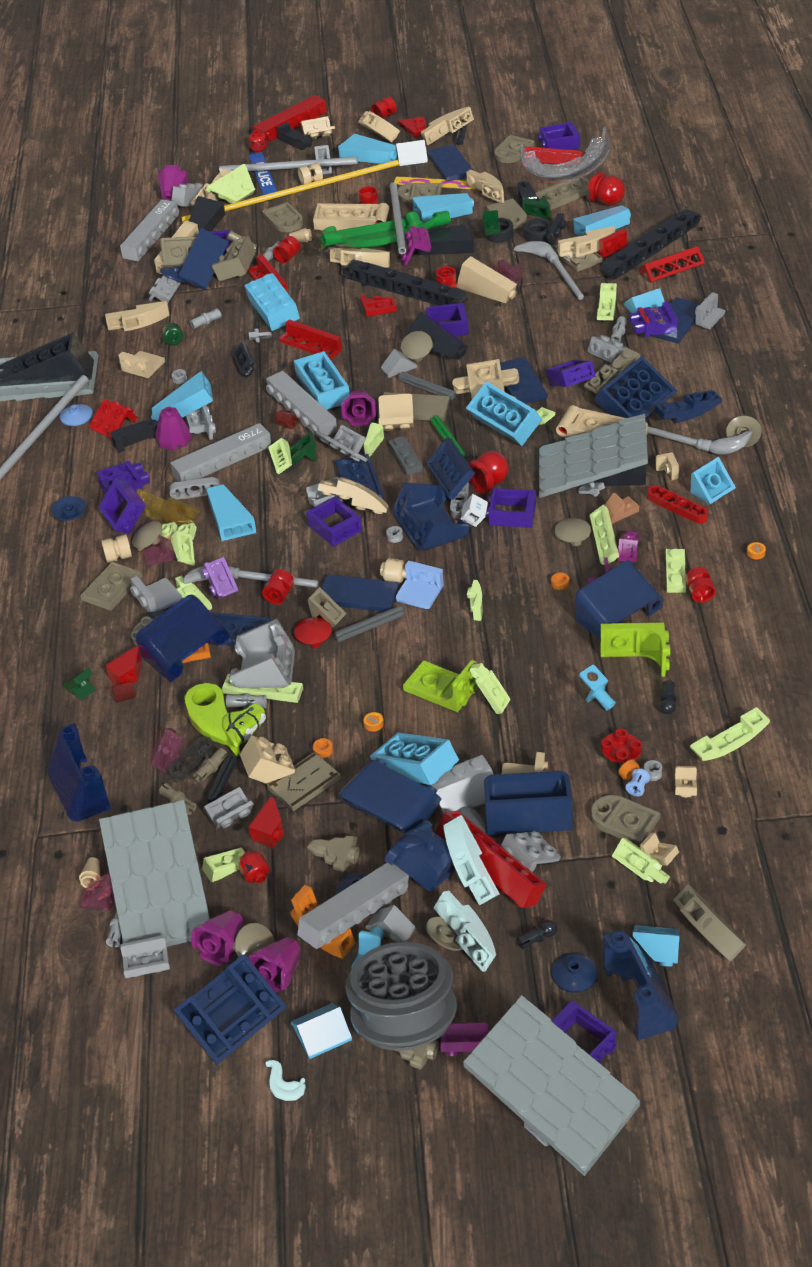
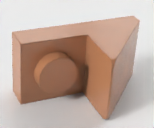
(620, 508)

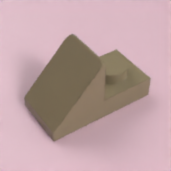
(324, 606)

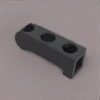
(293, 137)
(133, 433)

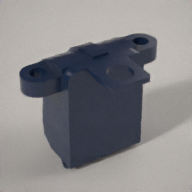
(422, 856)

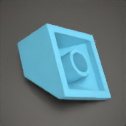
(659, 943)

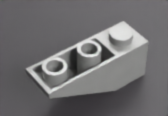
(185, 193)

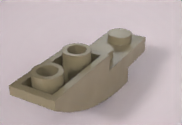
(608, 373)
(709, 923)

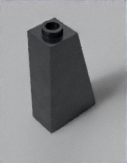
(207, 213)
(449, 241)
(442, 339)

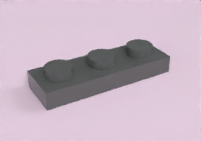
(405, 455)

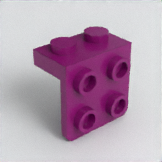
(415, 238)

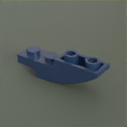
(691, 407)

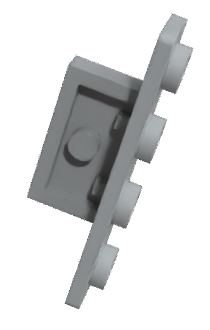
(201, 421)
(347, 440)

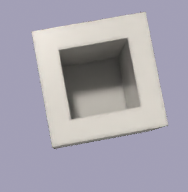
(474, 510)

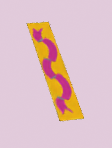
(450, 184)

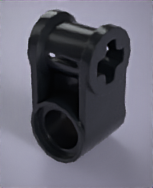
(525, 191)

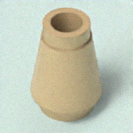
(303, 235)
(90, 872)

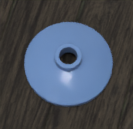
(76, 415)

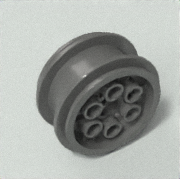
(401, 995)

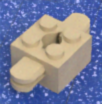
(485, 371)

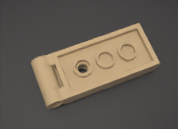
(349, 215)
(581, 421)

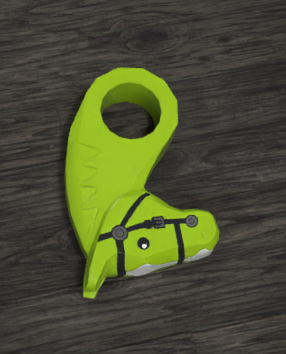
(216, 723)

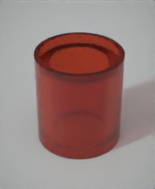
(286, 419)
(123, 691)

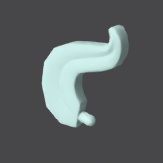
(282, 1089)

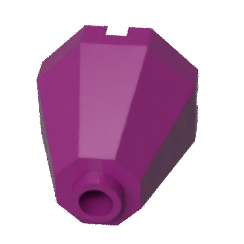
(169, 177)
(358, 408)
(172, 429)
(217, 937)
(277, 962)

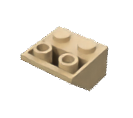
(266, 760)

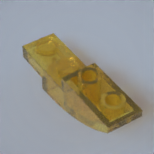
(168, 510)

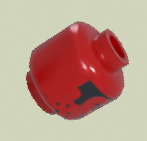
(257, 141)
(253, 867)

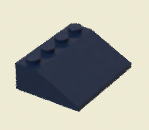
(635, 391)

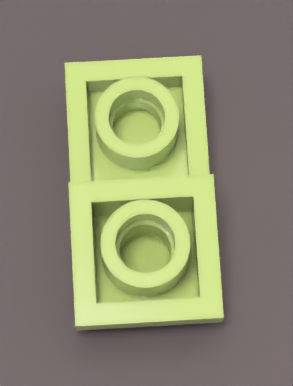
(170, 528)
(475, 596)

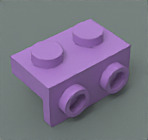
(220, 578)

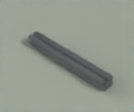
(426, 385)
(369, 623)

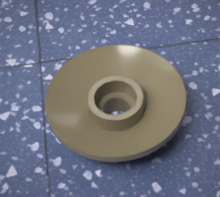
(743, 424)
(442, 933)

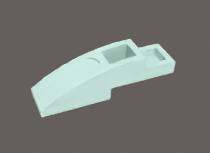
(467, 862)
(470, 930)

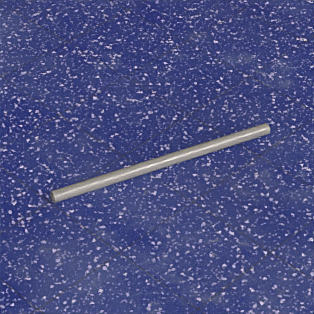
(294, 164)
(397, 218)
(9, 463)

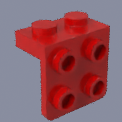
(612, 243)
(111, 417)

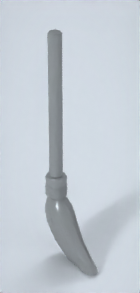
(545, 250)
(718, 447)
(197, 575)

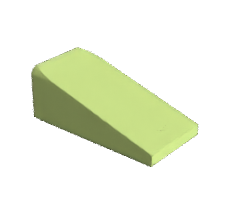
(183, 547)
(222, 864)

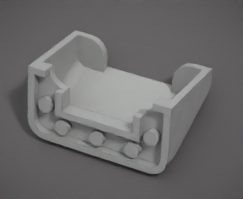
(266, 658)

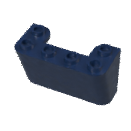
(615, 598)

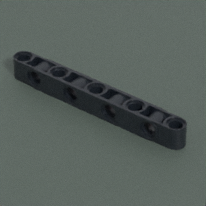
(650, 244)
(403, 283)

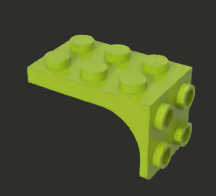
(636, 640)
(442, 685)

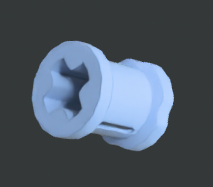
(637, 782)

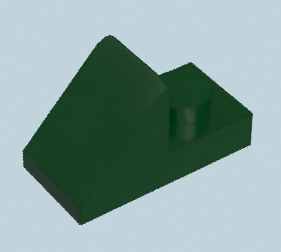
(537, 208)
(491, 222)
(303, 447)
(80, 685)

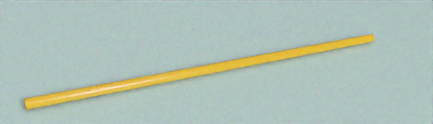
(306, 186)

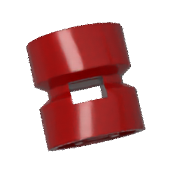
(384, 108)
(368, 195)
(286, 249)
(446, 275)
(700, 584)
(278, 586)

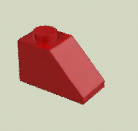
(125, 667)
(267, 825)

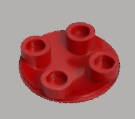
(312, 631)
(621, 746)

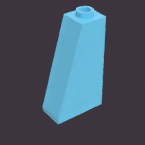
(367, 149)
(455, 204)
(615, 216)
(186, 398)
(229, 514)

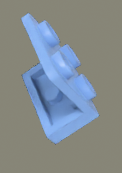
(421, 585)

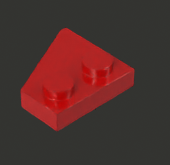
(414, 125)
(378, 305)

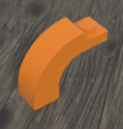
(304, 902)

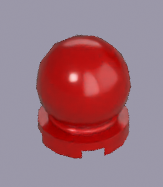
(605, 188)
(489, 470)

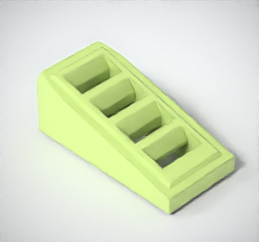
(374, 438)
(278, 449)

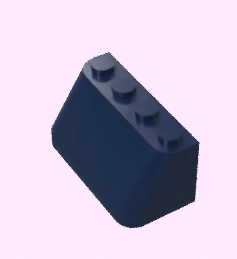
(528, 802)

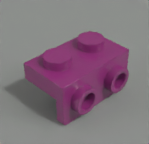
(463, 1037)

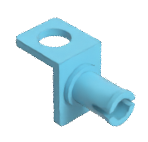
(597, 687)
(369, 941)

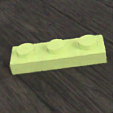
(675, 571)

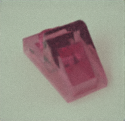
(513, 272)
(160, 553)
(168, 749)
(98, 895)

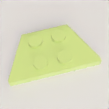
(234, 185)

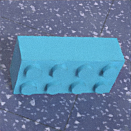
(272, 301)
(321, 380)
(504, 413)
(417, 756)

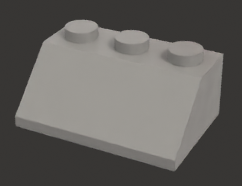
(463, 785)

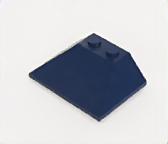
(230, 1009)

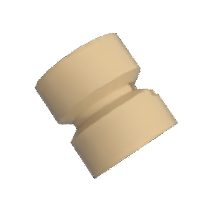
(305, 173)
(116, 548)

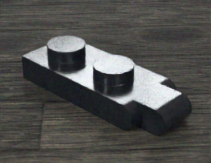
(556, 228)
(244, 359)

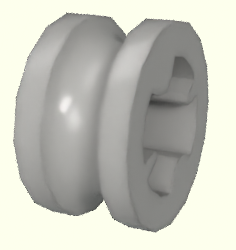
(179, 376)
(394, 530)
(657, 772)

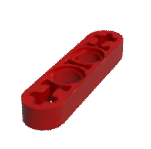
(695, 512)

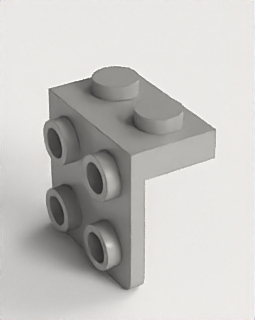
(156, 595)
(530, 849)

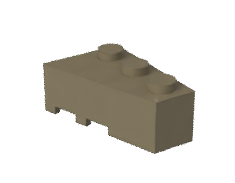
(236, 259)

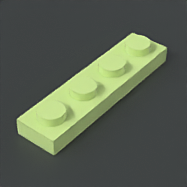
(604, 534)
(290, 693)

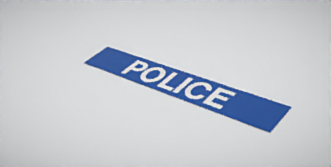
(264, 176)

